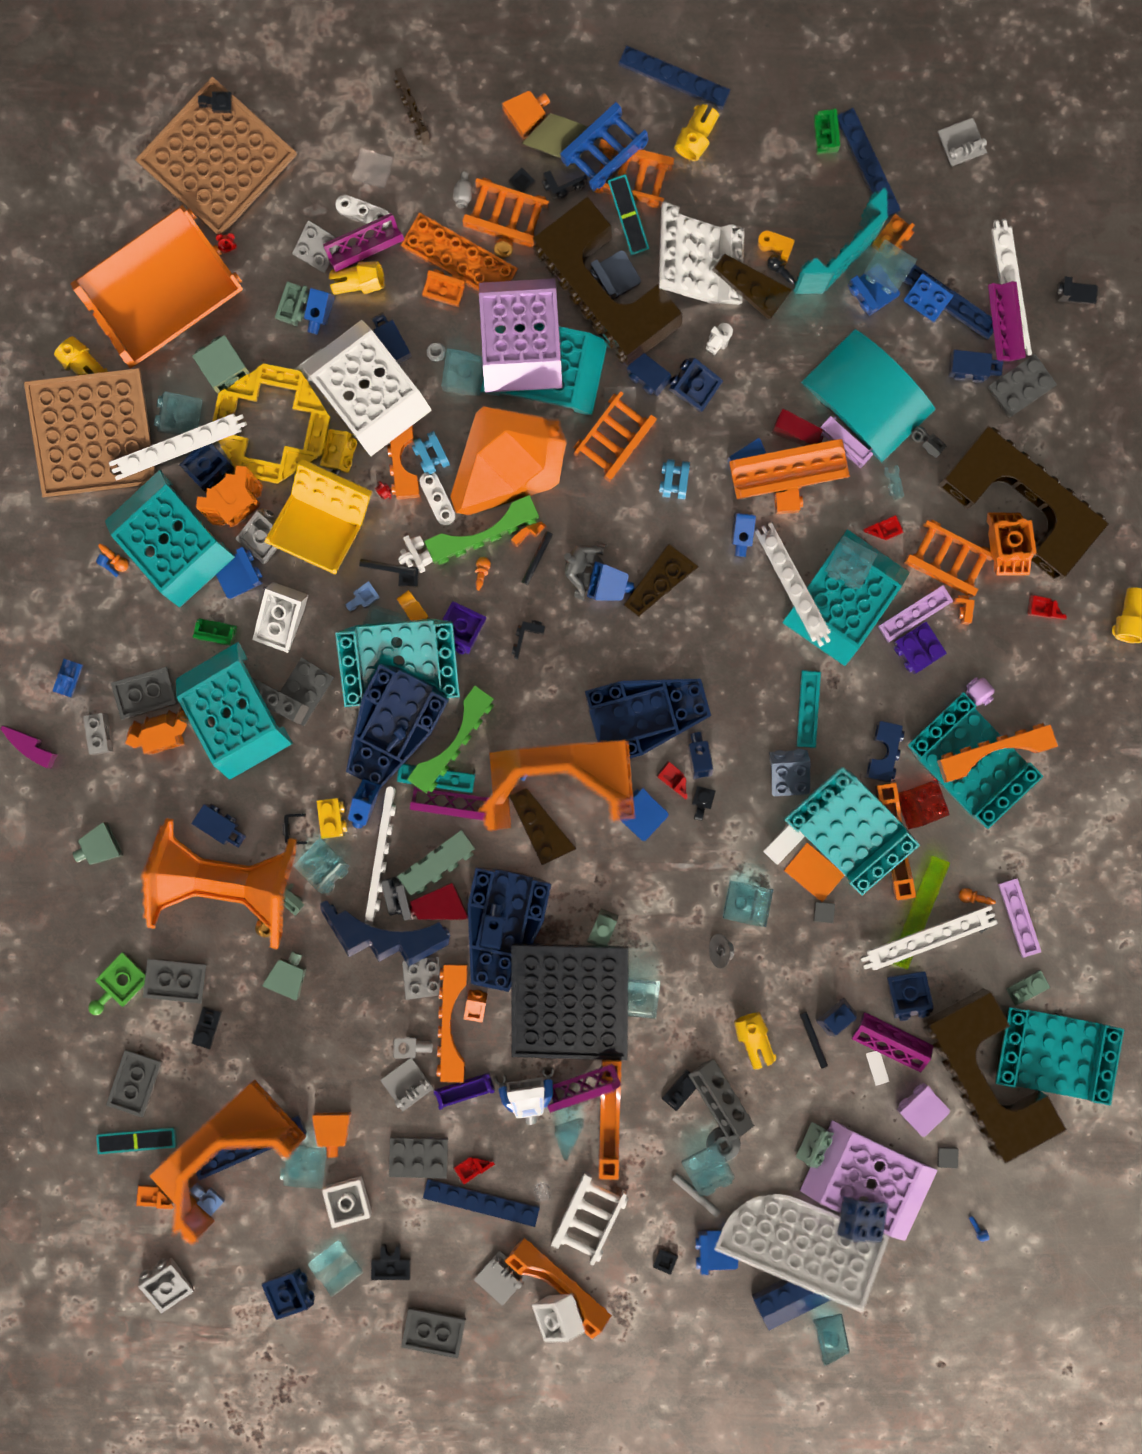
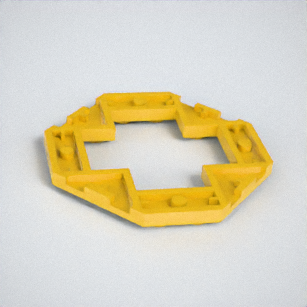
(305, 401)

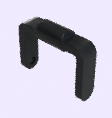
(286, 827)

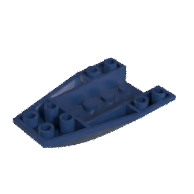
(389, 702)
(646, 711)
(524, 910)

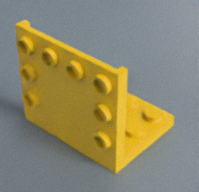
(320, 517)

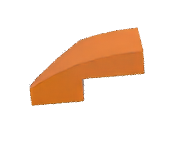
(533, 529)
(152, 1197)

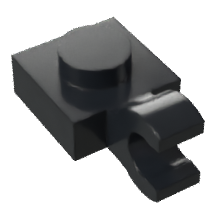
(220, 102)
(702, 799)

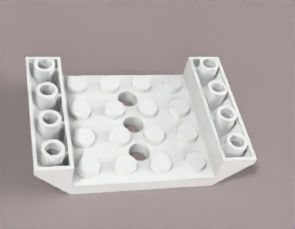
(705, 248)
(383, 408)

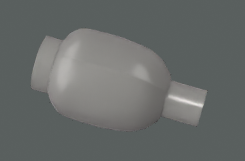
(462, 191)

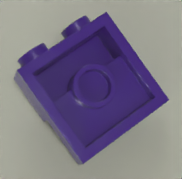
(466, 626)
(919, 648)

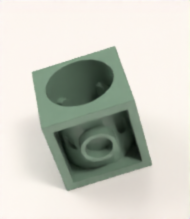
(220, 363)

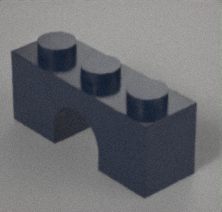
(890, 736)

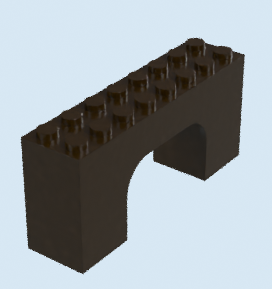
(626, 327)
(1070, 522)
(1007, 1128)

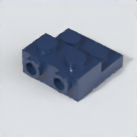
(695, 383)
(206, 466)
(910, 996)
(288, 1294)

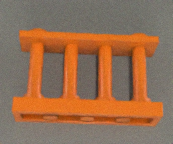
(644, 159)
(492, 226)
(621, 453)
(933, 569)

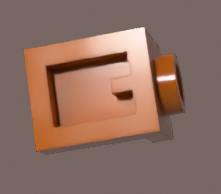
(966, 611)
(475, 1005)

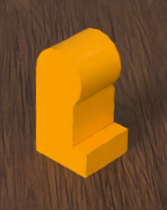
(776, 243)
(411, 606)

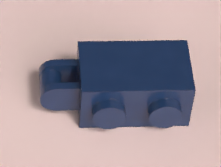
(391, 338)
(973, 366)
(649, 374)
(218, 825)

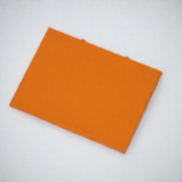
(814, 872)

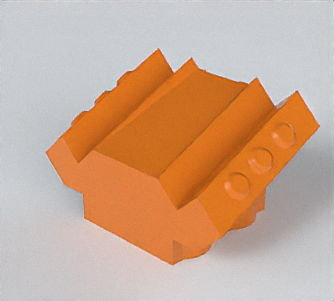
(231, 498)
(1011, 543)
(158, 732)

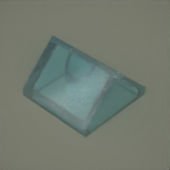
(643, 997)
(567, 1135)
(831, 1338)

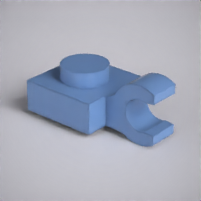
(364, 596)
(209, 1200)

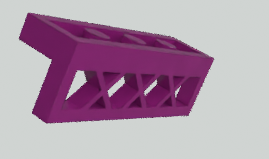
(364, 248)
(1009, 321)
(447, 810)
(895, 1039)
(584, 1095)

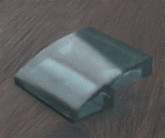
(335, 1268)

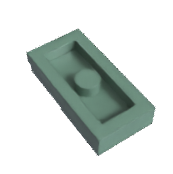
(292, 901)
(1028, 987)

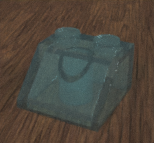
(462, 372)
(748, 903)

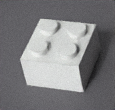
(347, 1201)
(558, 1318)

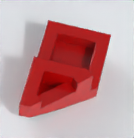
(886, 529)
(1044, 607)
(673, 778)
(471, 1168)

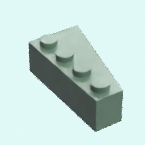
(437, 862)

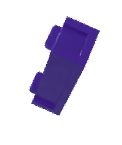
(464, 1090)

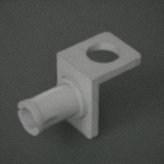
(412, 1047)

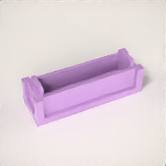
(853, 448)

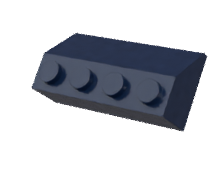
(785, 1302)

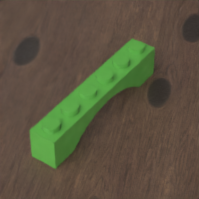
(445, 546)
(427, 772)

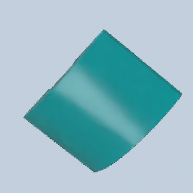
(869, 394)

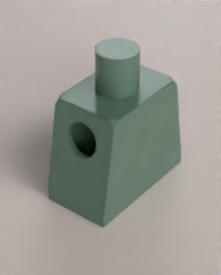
(98, 845)
(603, 928)
(287, 977)

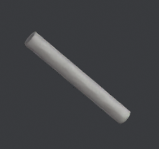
(692, 1191)

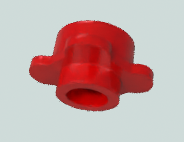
(226, 247)
(383, 490)

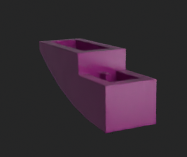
(29, 747)

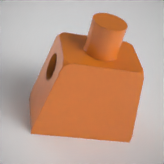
(526, 111)
(331, 1130)

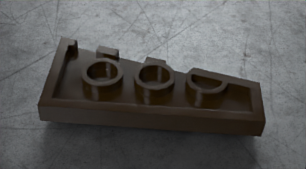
(408, 100)
(756, 288)
(663, 575)
(542, 831)

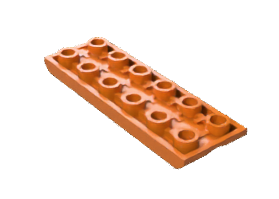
(455, 253)
(789, 469)

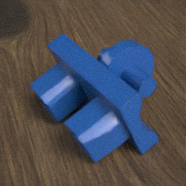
(67, 678)

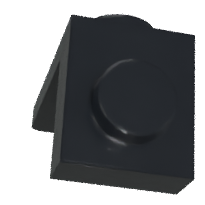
(560, 192)
(1076, 292)
(534, 627)

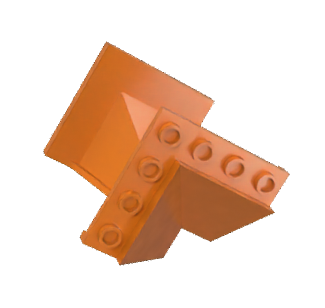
(598, 765)
(178, 873)
(246, 1121)

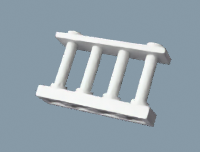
(579, 1202)

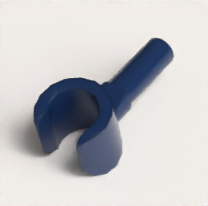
(400, 734)

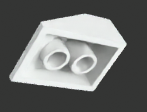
(279, 616)

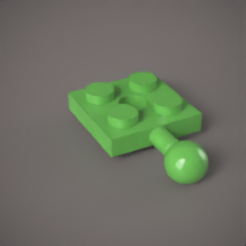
(109, 982)

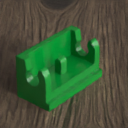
(827, 131)
(215, 632)

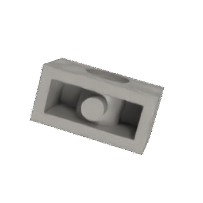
(98, 733)

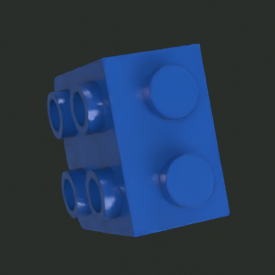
(870, 295)
(239, 574)
(648, 815)
(710, 1258)

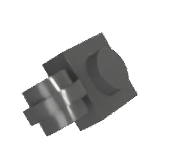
(932, 443)

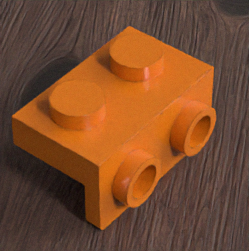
(444, 288)

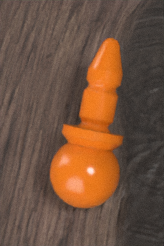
(120, 563)
(482, 566)
(967, 895)

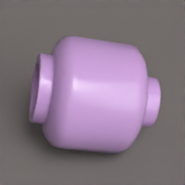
(980, 691)

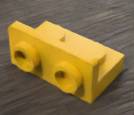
(338, 450)
(331, 818)

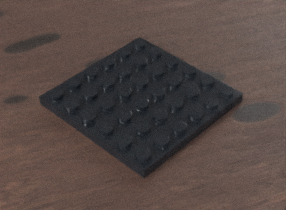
(569, 1001)

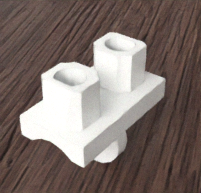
(719, 338)
(420, 560)

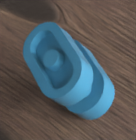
(420, 449)
(666, 486)

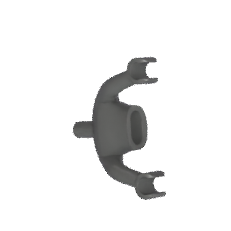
(576, 564)

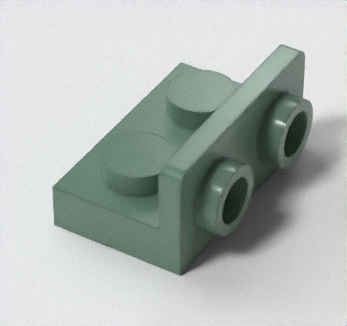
(814, 1145)

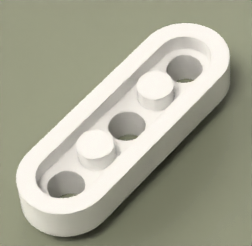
(355, 205)
(441, 506)

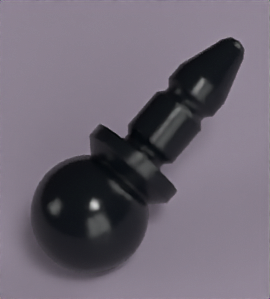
(775, 263)

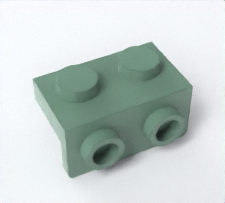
(292, 304)

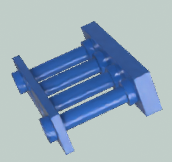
(591, 134)

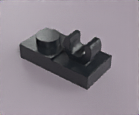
(206, 1027)
(679, 1091)

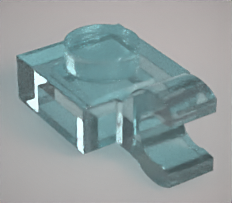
(895, 487)

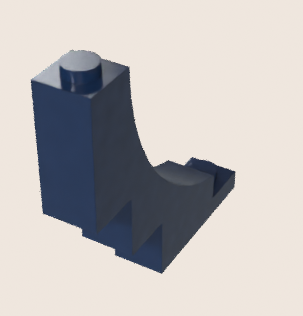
(357, 936)

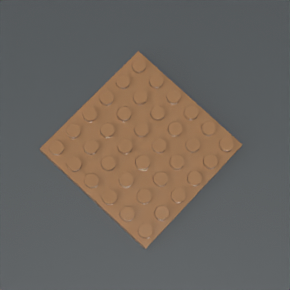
(216, 159)
(84, 426)

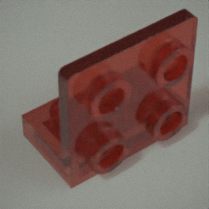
(923, 804)

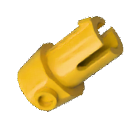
(693, 138)
(364, 277)
(75, 356)
(1129, 625)
(752, 1031)

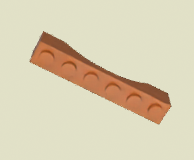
(959, 765)
(901, 875)
(452, 1063)
(609, 1127)
(530, 1261)

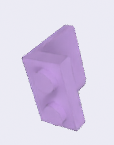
(923, 1109)

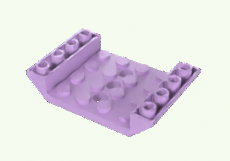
(520, 358)
(851, 1163)

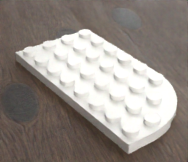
(802, 1247)

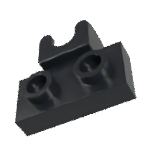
(390, 1265)

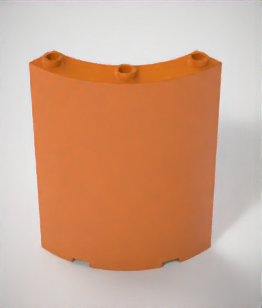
(157, 286)

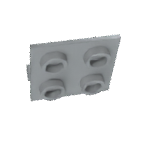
(962, 141)
(311, 248)
(422, 978)
(406, 1084)
(500, 1278)

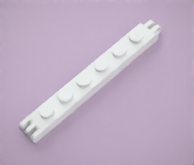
(1008, 268)
(177, 445)
(793, 584)
(383, 847)
(929, 938)

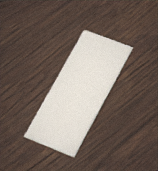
(877, 1067)

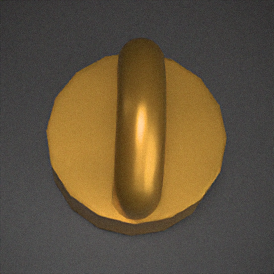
(503, 247)
(261, 929)

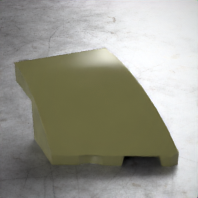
(554, 135)

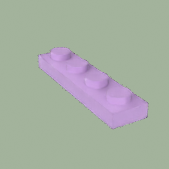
(915, 613)
(1019, 917)

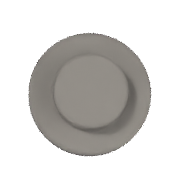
(436, 351)

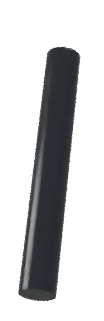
(537, 557)
(387, 567)
(813, 1039)

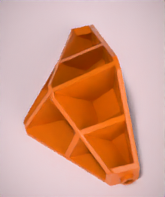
(507, 460)

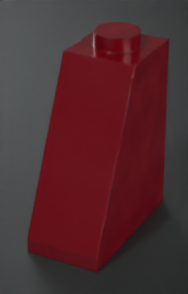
(797, 429)
(439, 905)

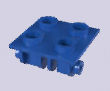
(928, 297)

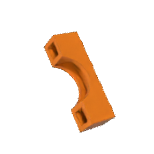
(406, 484)

